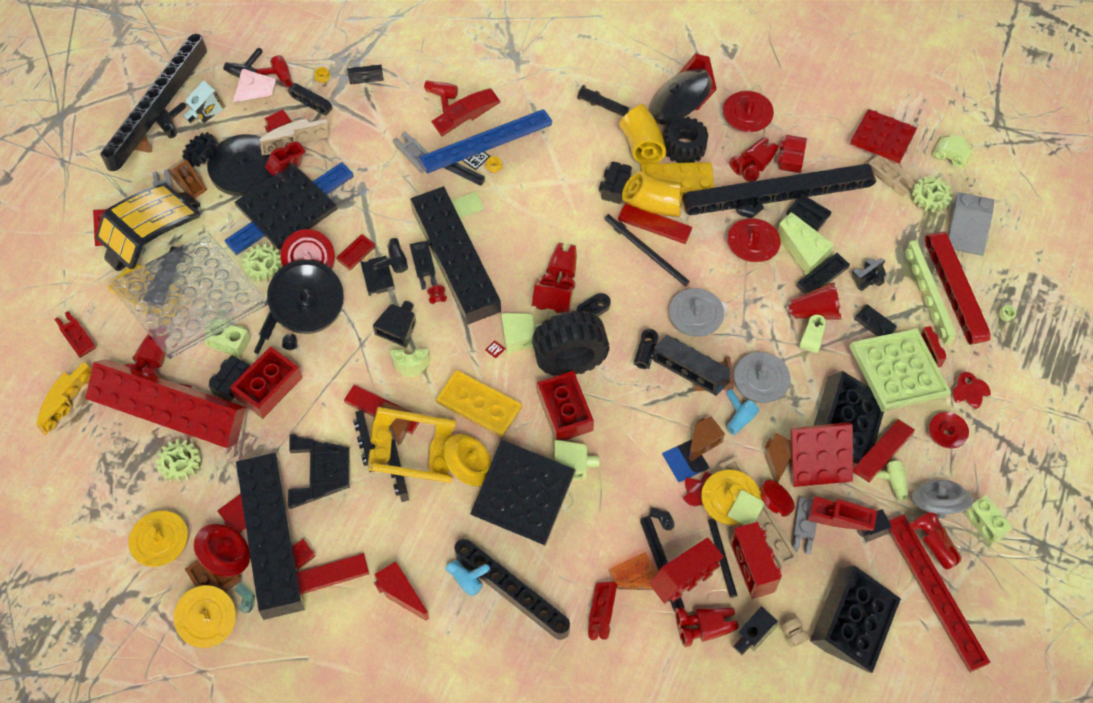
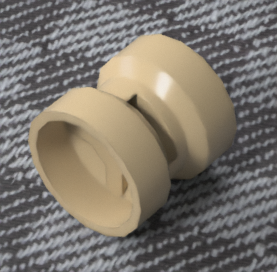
(795, 632)

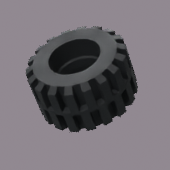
(685, 151)

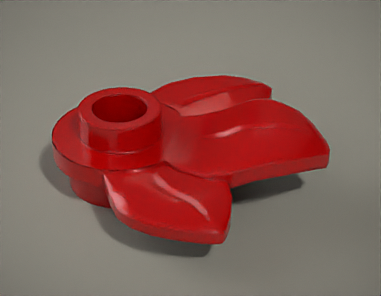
(972, 392)
(694, 489)

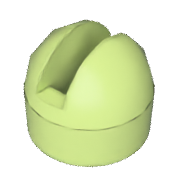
(1007, 313)

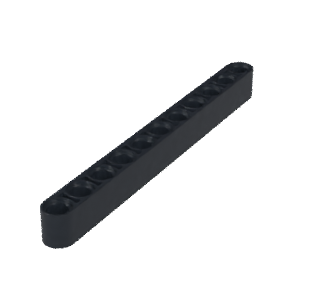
(153, 103)
(778, 189)

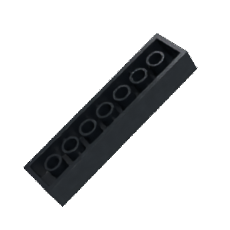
(455, 255)
(269, 536)

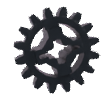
(200, 149)

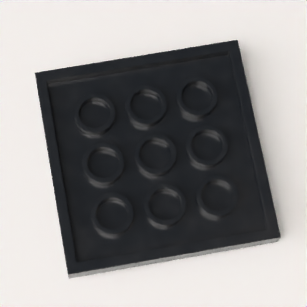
(285, 205)
(523, 492)

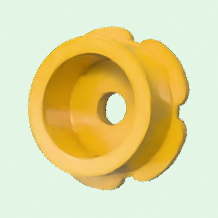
(322, 75)
(494, 160)

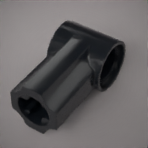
(645, 350)

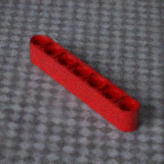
(957, 288)

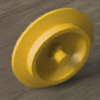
(467, 459)
(722, 491)
(158, 538)
(204, 616)

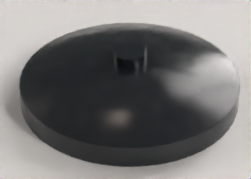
(680, 95)
(238, 165)
(305, 296)

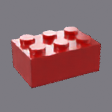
(266, 382)
(565, 406)
(755, 560)
(686, 571)

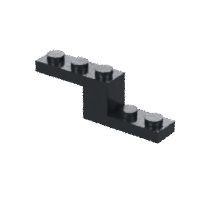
(364, 442)

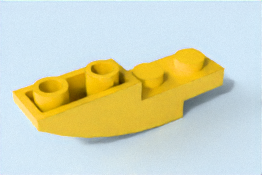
(57, 400)

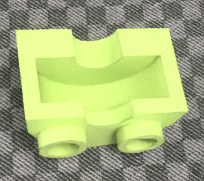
(953, 149)
(411, 364)

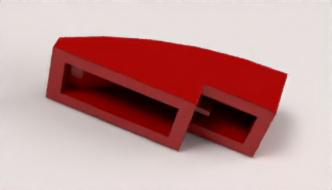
(841, 514)

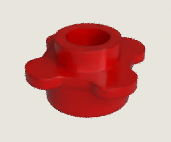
(437, 290)

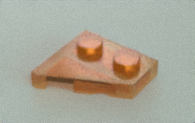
(634, 573)

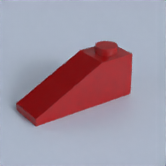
(399, 590)

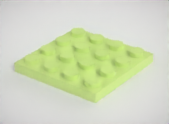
(899, 369)

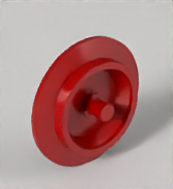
(748, 111)
(754, 240)
(308, 245)
(221, 550)

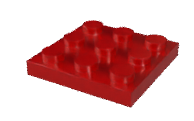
(883, 136)
(822, 454)

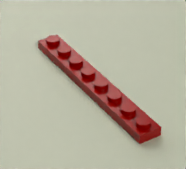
(938, 595)

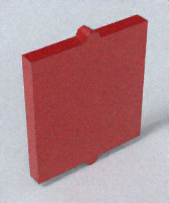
(233, 514)

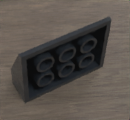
(853, 402)
(855, 618)

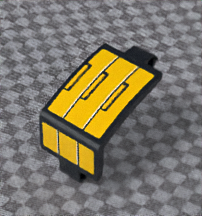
(140, 219)

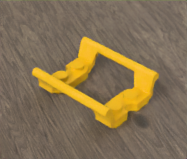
(382, 440)

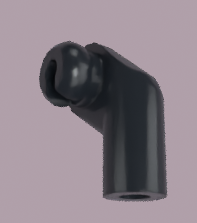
(748, 211)

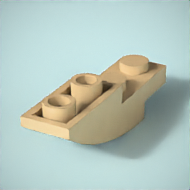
(296, 131)

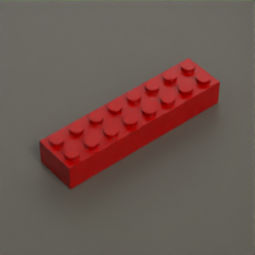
(165, 403)

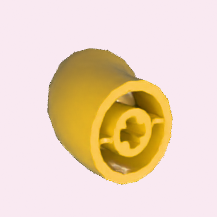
(643, 135)
(653, 194)

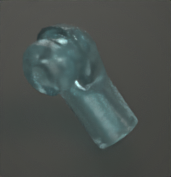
(248, 598)

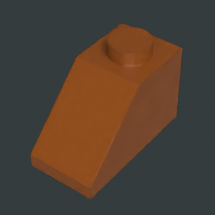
(187, 178)
(705, 437)
(778, 455)

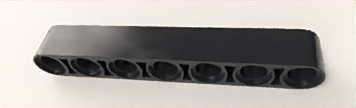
(523, 591)

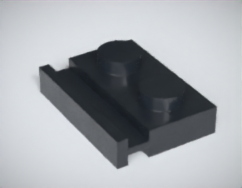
(810, 212)
(377, 281)

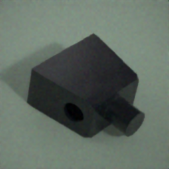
(396, 324)
(761, 624)

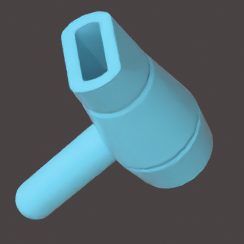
(744, 414)
(467, 580)

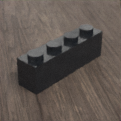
(691, 365)

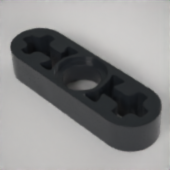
(310, 99)

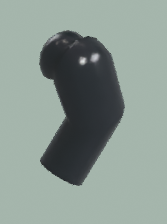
(664, 517)

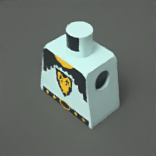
(203, 103)

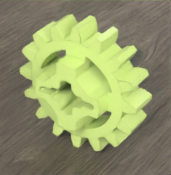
(932, 194)
(261, 262)
(178, 460)

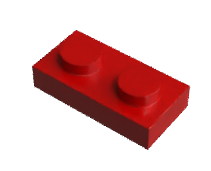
(932, 342)

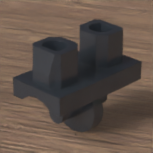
(873, 274)

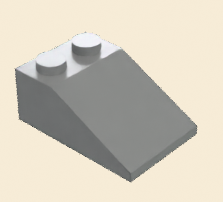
(970, 223)

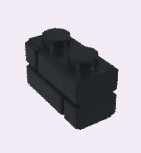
(615, 180)
(228, 374)

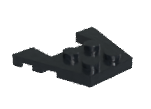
(327, 470)

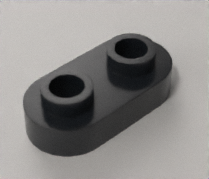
(591, 305)

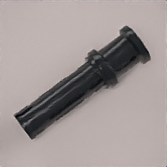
(595, 98)

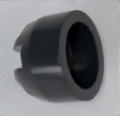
(289, 338)

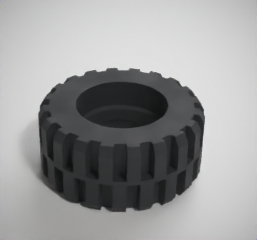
(570, 343)

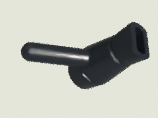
(235, 68)
(165, 120)
(396, 258)

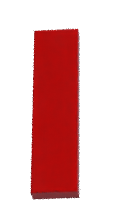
(655, 223)
(368, 402)
(883, 451)
(333, 573)

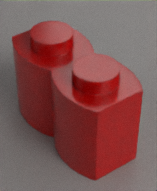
(793, 153)
(282, 157)

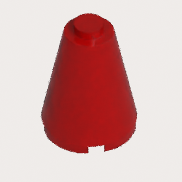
(821, 302)

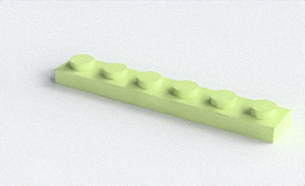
(932, 297)

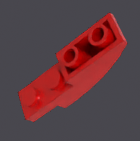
(465, 109)

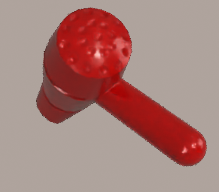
(280, 68)
(442, 89)

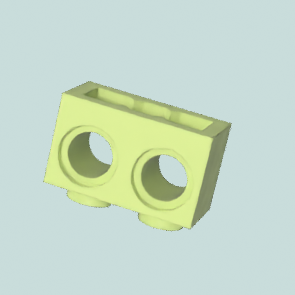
(226, 343)
(988, 520)

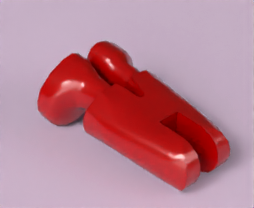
(757, 154)
(564, 262)
(148, 354)
(937, 540)
(710, 624)

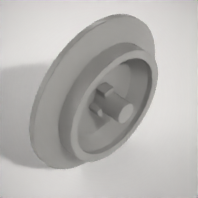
(696, 312)
(762, 377)
(942, 497)

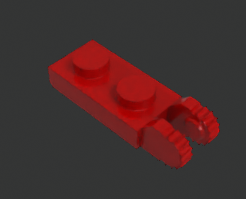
(75, 335)
(602, 610)

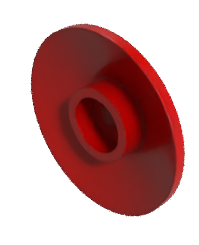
(951, 423)

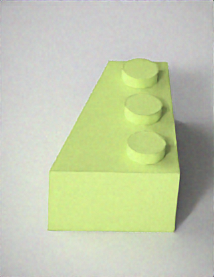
(804, 243)

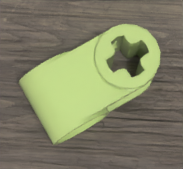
(813, 335)

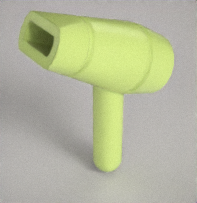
(897, 476)

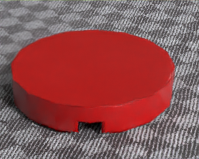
(777, 498)

